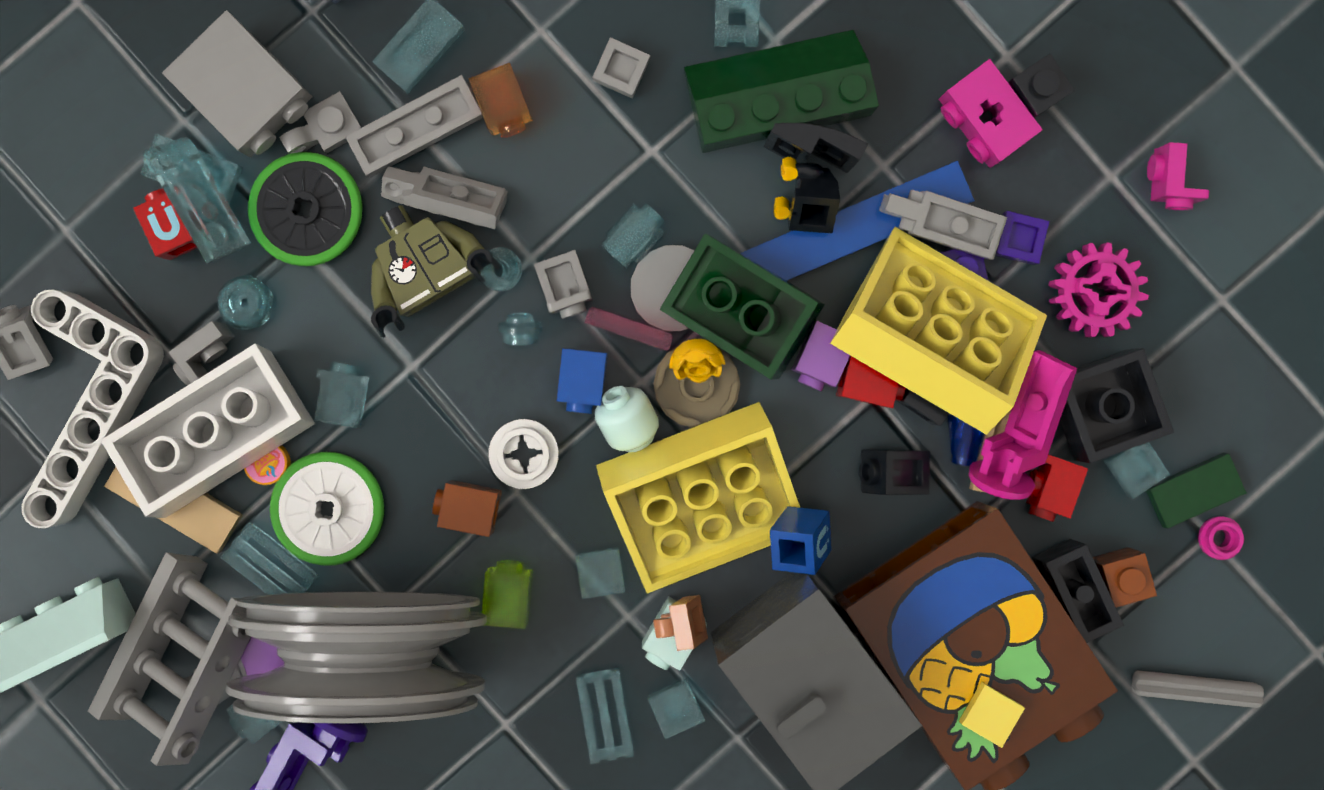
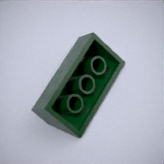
(797, 82)

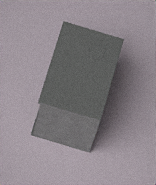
(812, 683)

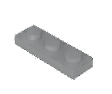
(414, 126)

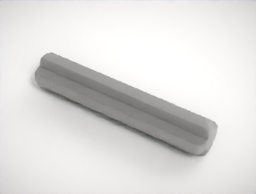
(1197, 689)

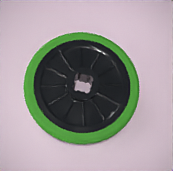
(276, 205)

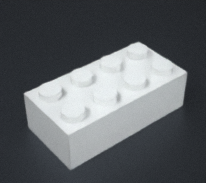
(207, 432)

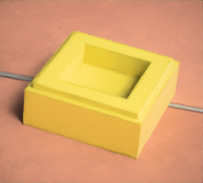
(991, 714)

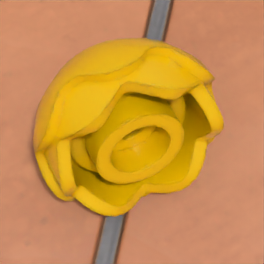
(697, 360)

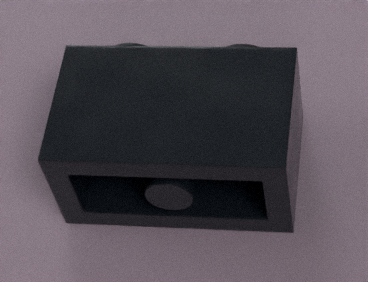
(1079, 588)

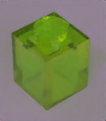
(507, 595)

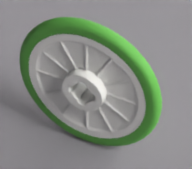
(356, 508)

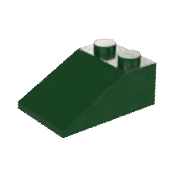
(742, 307)

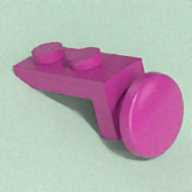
(1027, 431)

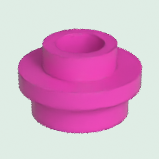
(1233, 538)

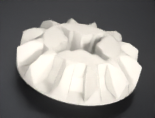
(511, 470)

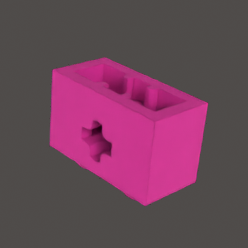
(1011, 120)

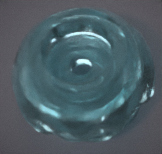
(258, 307)

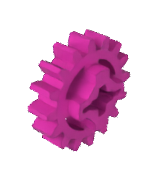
(1104, 275)

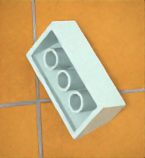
(62, 630)

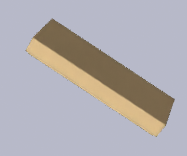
(202, 520)

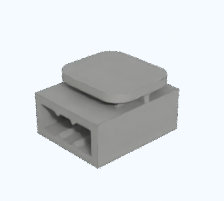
(238, 85)

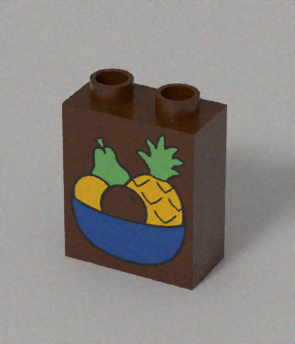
(972, 612)

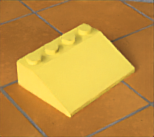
(941, 331)
(699, 496)

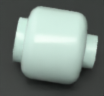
(627, 419)

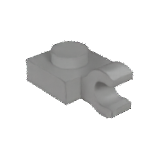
(327, 125)

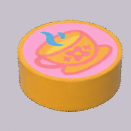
(269, 467)

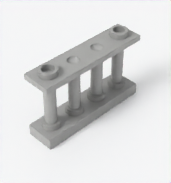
(141, 654)

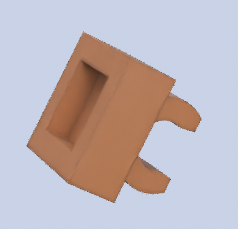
(684, 622)

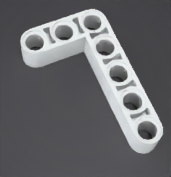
(94, 403)

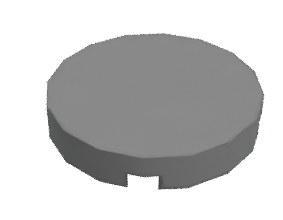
(653, 282)

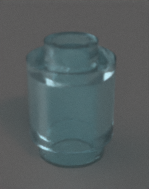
(634, 234)

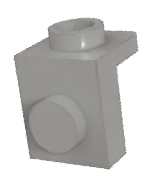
(564, 284)

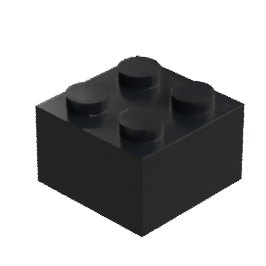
(1113, 407)

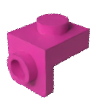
(1167, 173)

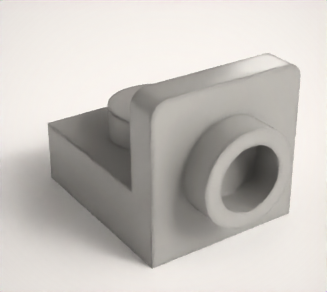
(20, 343)
(203, 345)

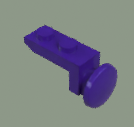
(307, 742)

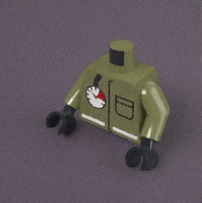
(421, 266)

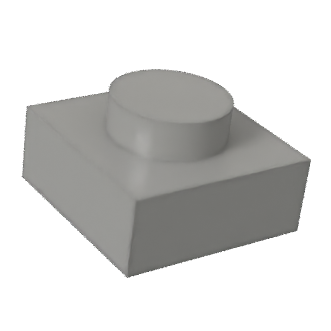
(621, 68)

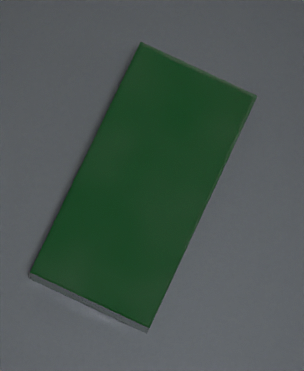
(1196, 490)

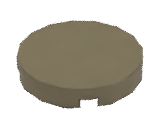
(695, 402)

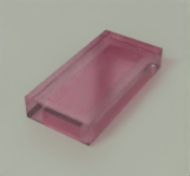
(628, 329)

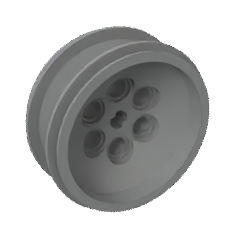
(356, 656)

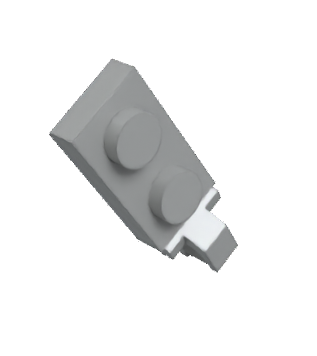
(445, 195)
(947, 222)

